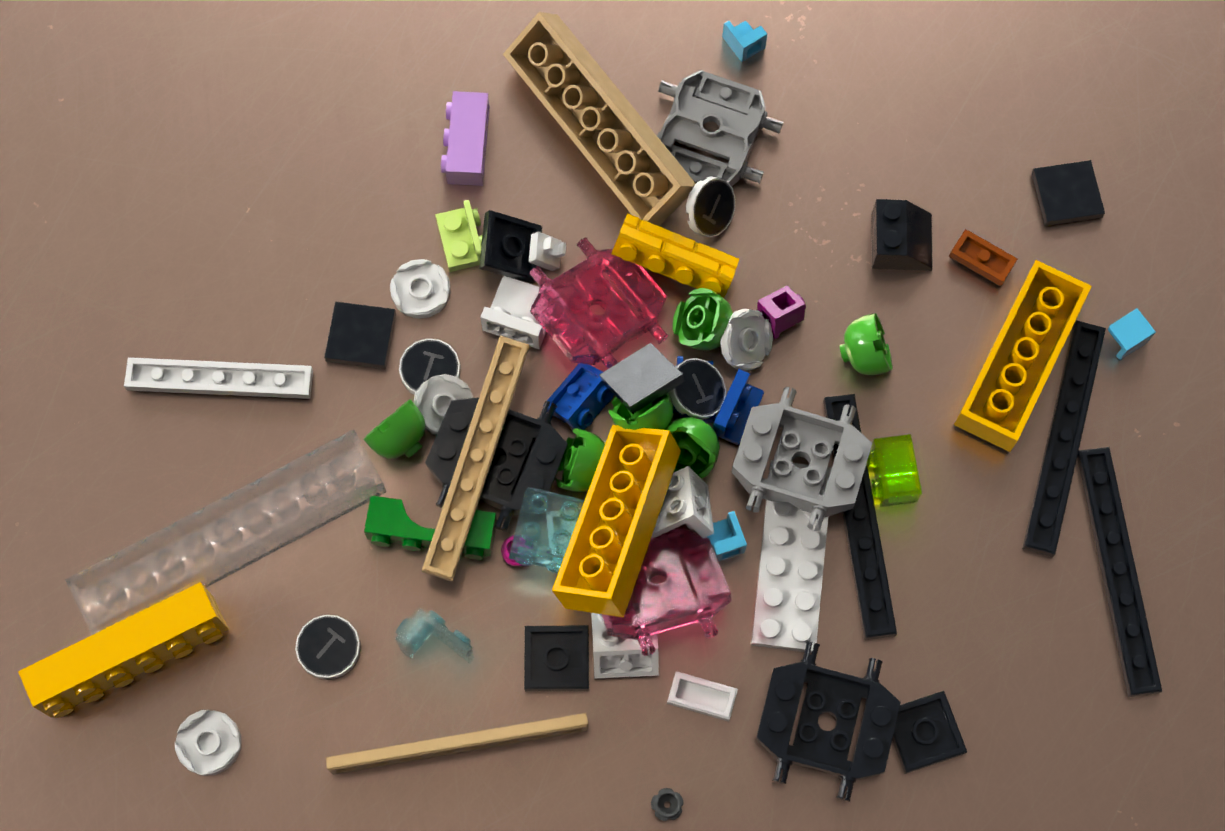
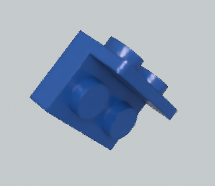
(580, 397)
(736, 408)

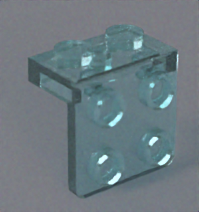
(544, 528)
(416, 630)

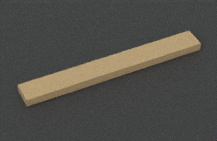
(475, 459)
(457, 743)

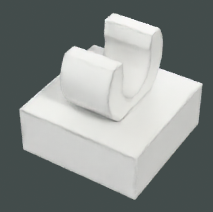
(546, 251)

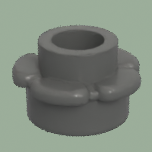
(661, 811)

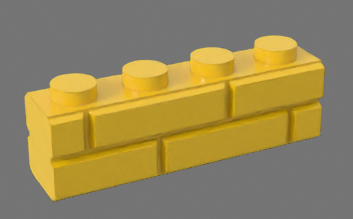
(674, 255)

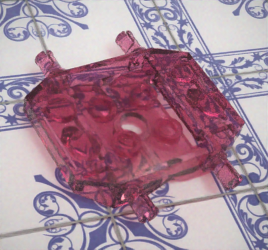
(593, 338)
(673, 602)

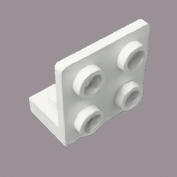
(511, 313)
(687, 503)
(621, 656)

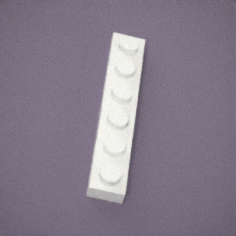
(218, 378)

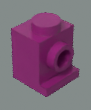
(782, 309)

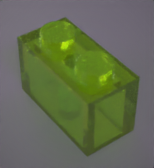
(894, 471)

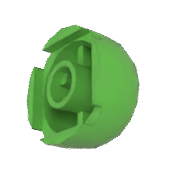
(702, 319)
(866, 346)
(654, 416)
(398, 432)
(697, 445)
(580, 461)

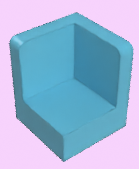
(744, 40)
(1131, 332)
(728, 538)

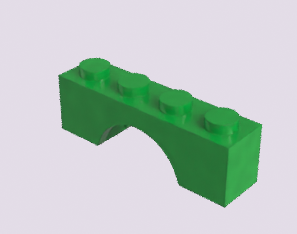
(390, 524)

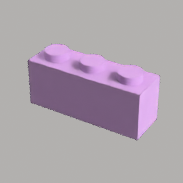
(466, 138)

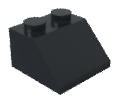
(901, 236)

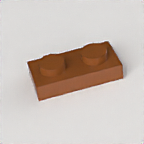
(983, 257)

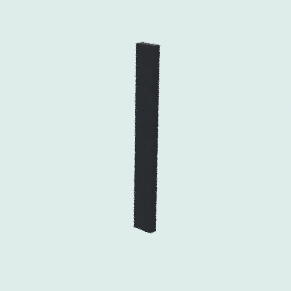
(1064, 439)
(865, 544)
(1119, 572)

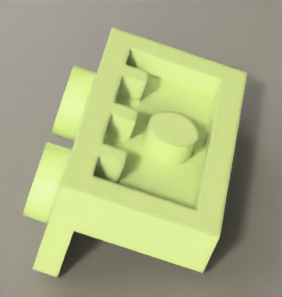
(460, 237)

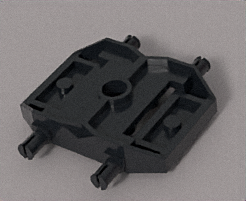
(514, 442)
(832, 694)

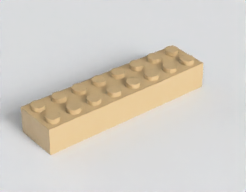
(599, 119)

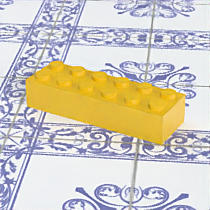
(1023, 356)
(617, 521)
(123, 651)

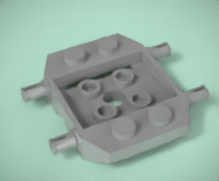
(736, 111)
(806, 437)

